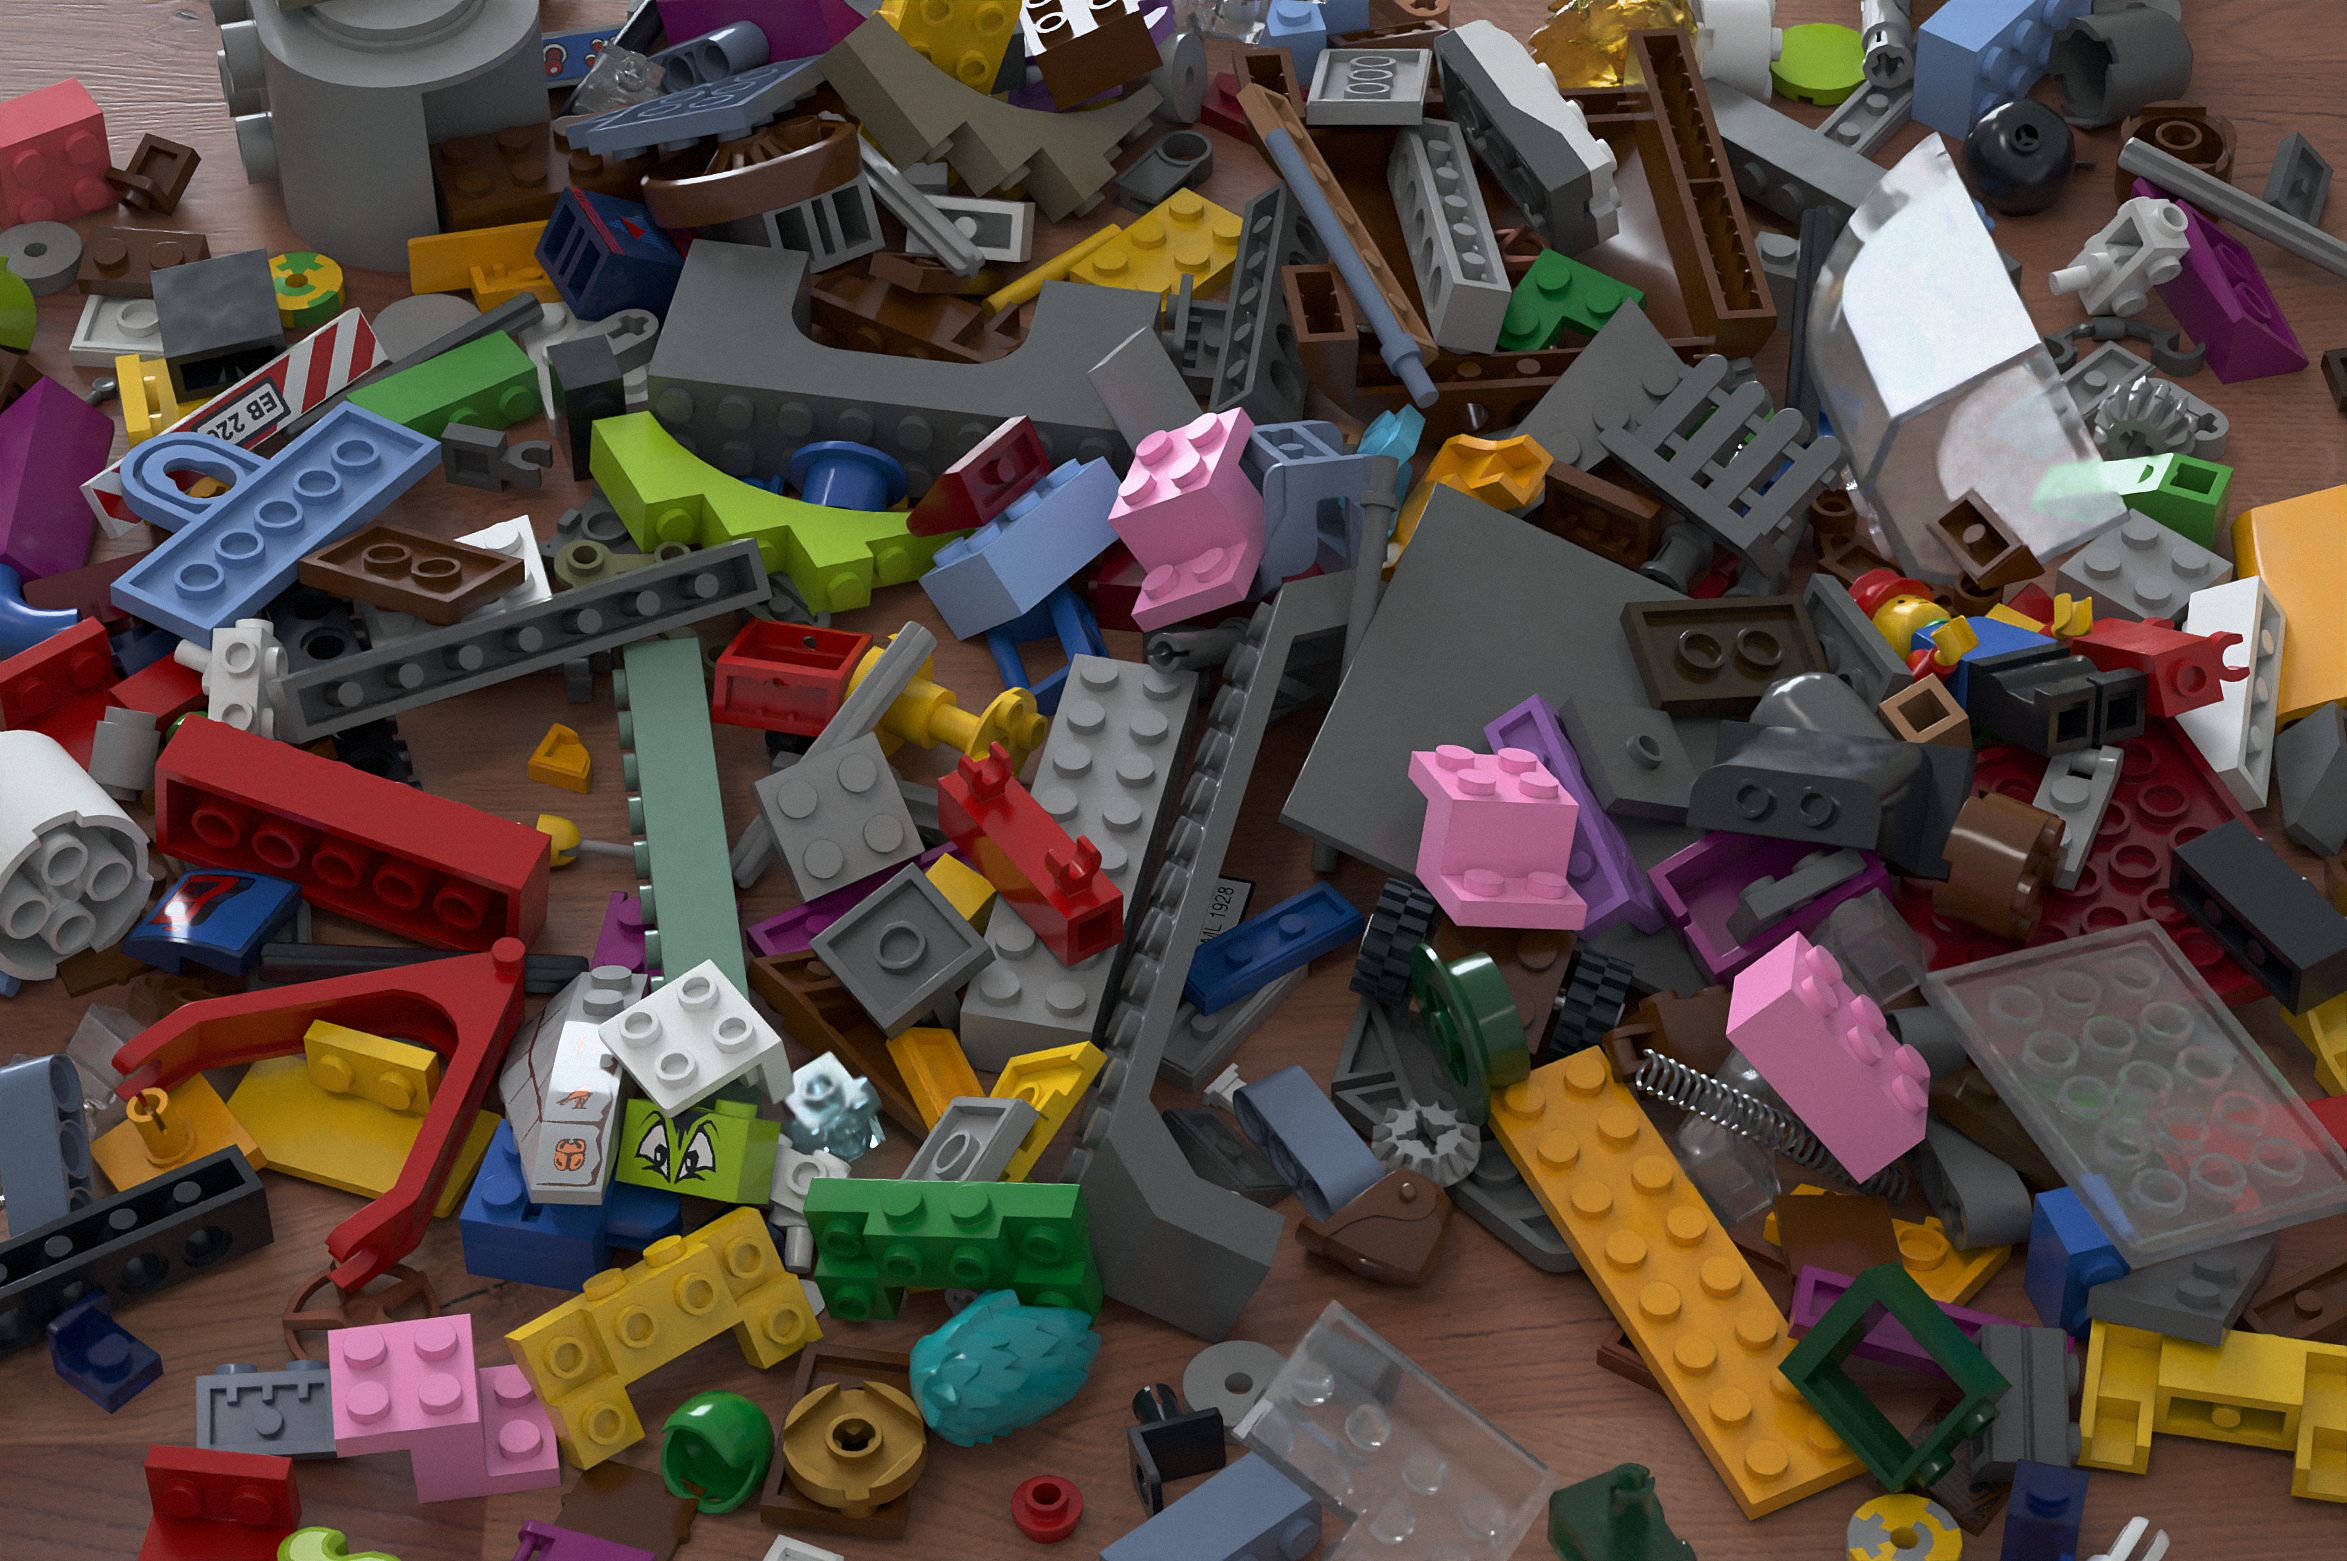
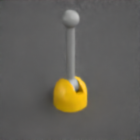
(568, 843)

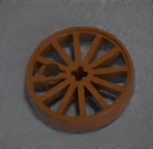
(753, 173)

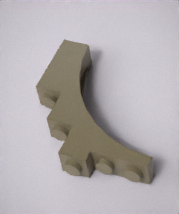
(928, 114)

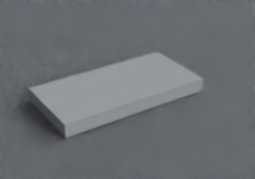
(1370, 87)

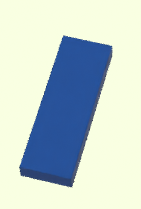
(1270, 946)

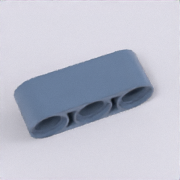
(712, 56)
(1306, 1140)
(43, 1142)

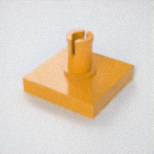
(170, 1134)

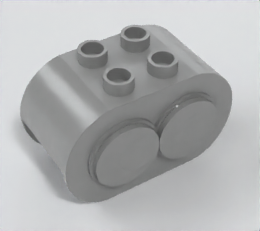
(353, 94)

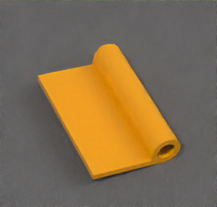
(2303, 561)

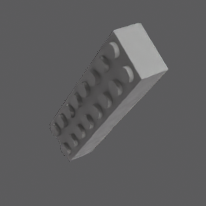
(1115, 779)

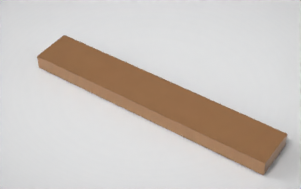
(1273, 111)

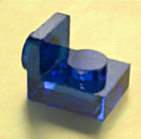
(100, 1354)

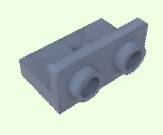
(267, 1411)

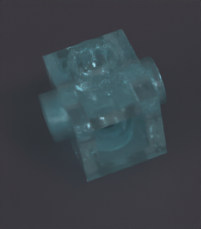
(832, 1111)

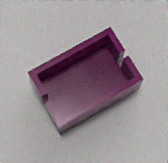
(1701, 891)

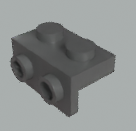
(1195, 337)

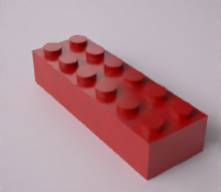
(350, 839)

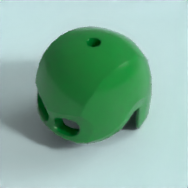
(719, 1445)

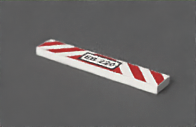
(257, 405)

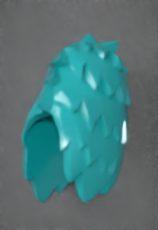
(1000, 1367)

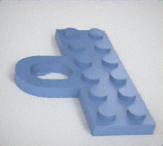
(247, 544)

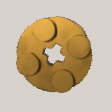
(862, 1478)

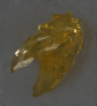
(1589, 38)

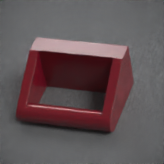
(982, 481)

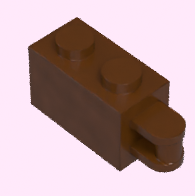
(1680, 1029)

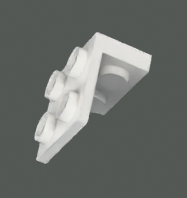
(695, 1041)

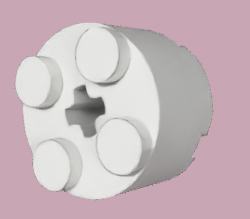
(1737, 43)

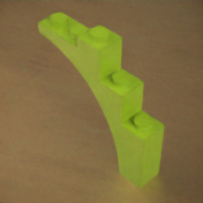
(677, 497)

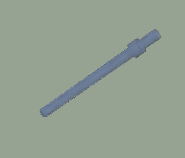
(1398, 348)

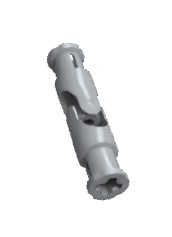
(1894, 45)

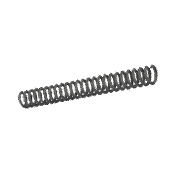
(1676, 1068)

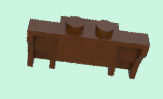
(909, 324)

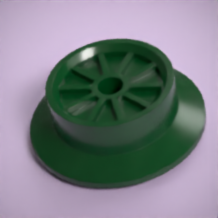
(1470, 1027)

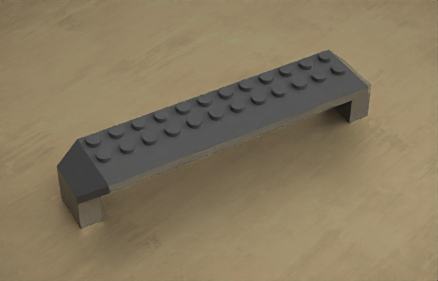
(1152, 1223)

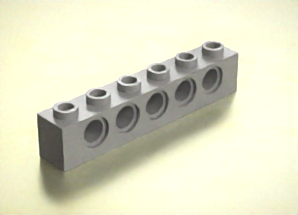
(1448, 236)

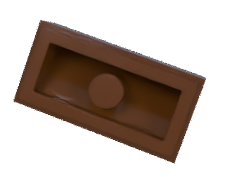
(1983, 543)

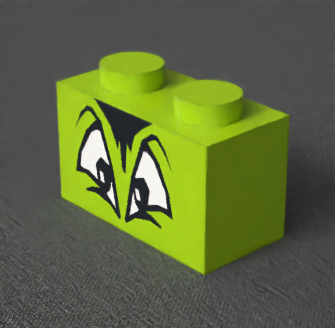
(700, 1151)

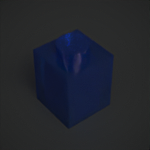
(2044, 1513)

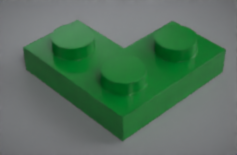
(1561, 296)

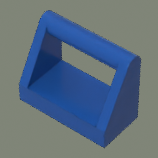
(1060, 615)

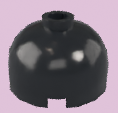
(2018, 157)

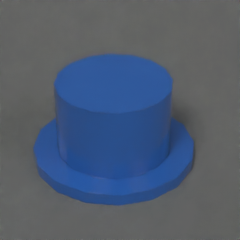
(847, 476)

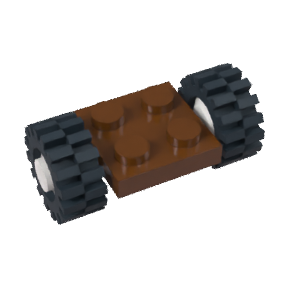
(1527, 958)

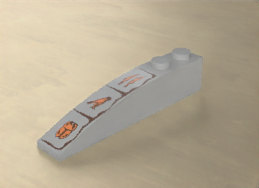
(568, 1089)

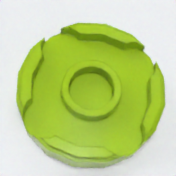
(1819, 63)

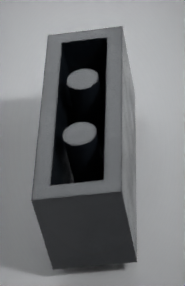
(2262, 915)

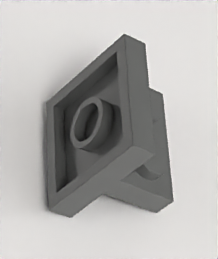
(904, 954)

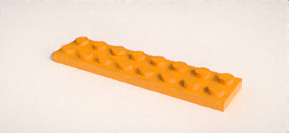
(1670, 1279)

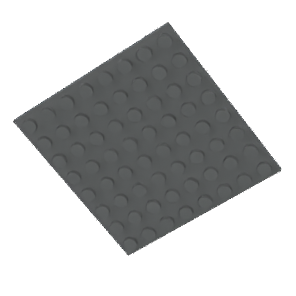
(1462, 636)

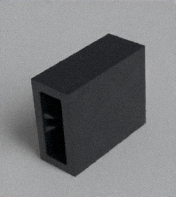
(217, 321)

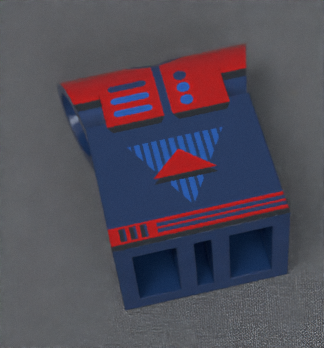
(611, 256)

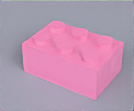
(1830, 1056)

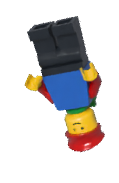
(2005, 676)

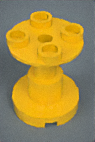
(930, 715)

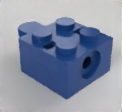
(555, 1242)

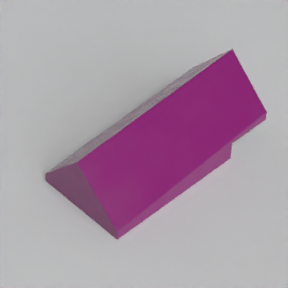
(791, 26)
(2226, 302)
(46, 452)

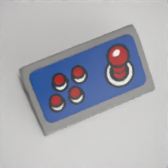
(573, 51)

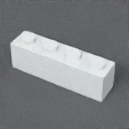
(2240, 729)

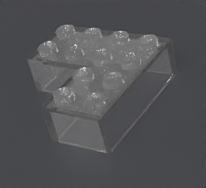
(1392, 1451)

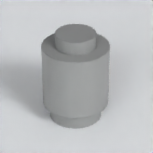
(124, 752)

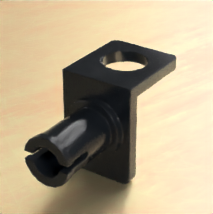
(1171, 1444)

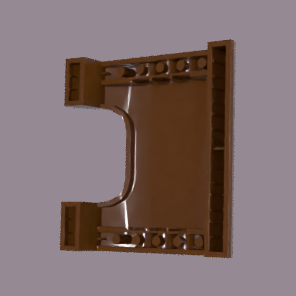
(1676, 242)

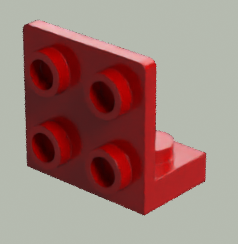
(61, 688)
(218, 1505)

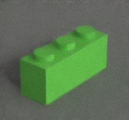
(474, 385)

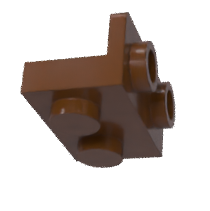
(122, 258)

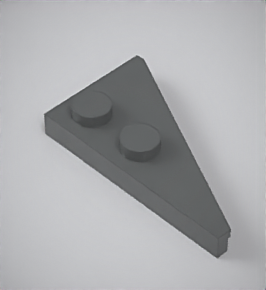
(2191, 1295)

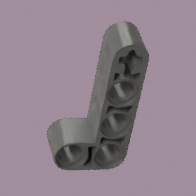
(1965, 1183)

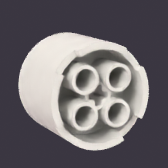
(66, 859)

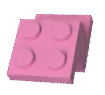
(1191, 519)
(1497, 839)
(424, 1393)

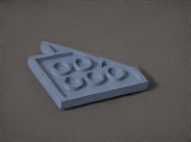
(718, 107)

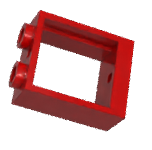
(781, 684)

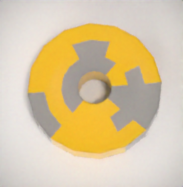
(1902, 1521)

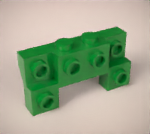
(951, 1236)

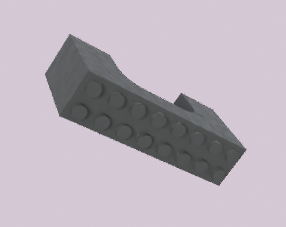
(751, 386)

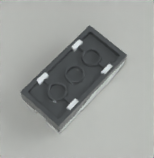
(1529, 136)

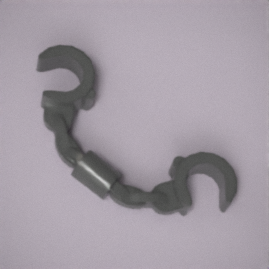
(2164, 344)

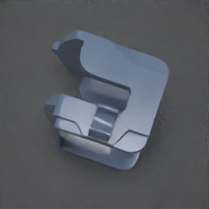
(1301, 479)

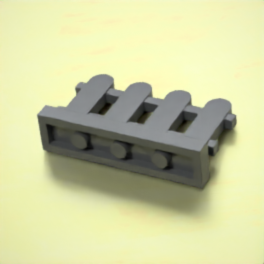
(1737, 485)

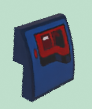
(214, 919)

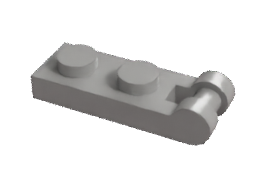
(2079, 800)

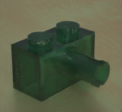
(1613, 1520)

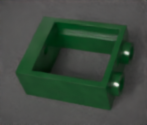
(1851, 1414)

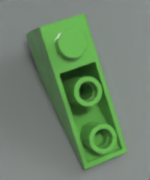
(2177, 492)

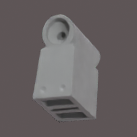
(829, 226)

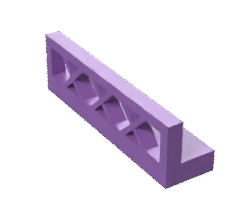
(1600, 857)

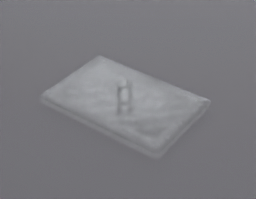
(2143, 1091)

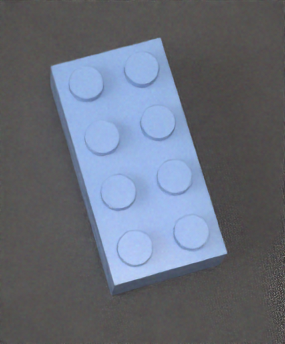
(1981, 55)

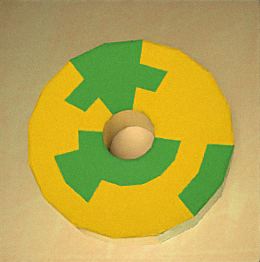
(307, 288)

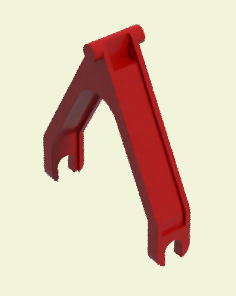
(454, 1005)

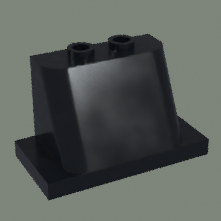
(1836, 793)

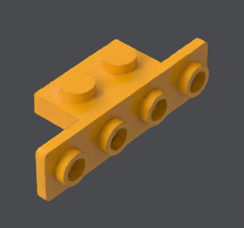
(490, 261)

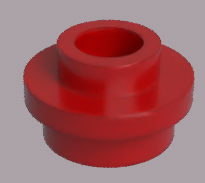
(1047, 1522)

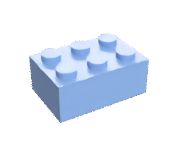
(1025, 549)

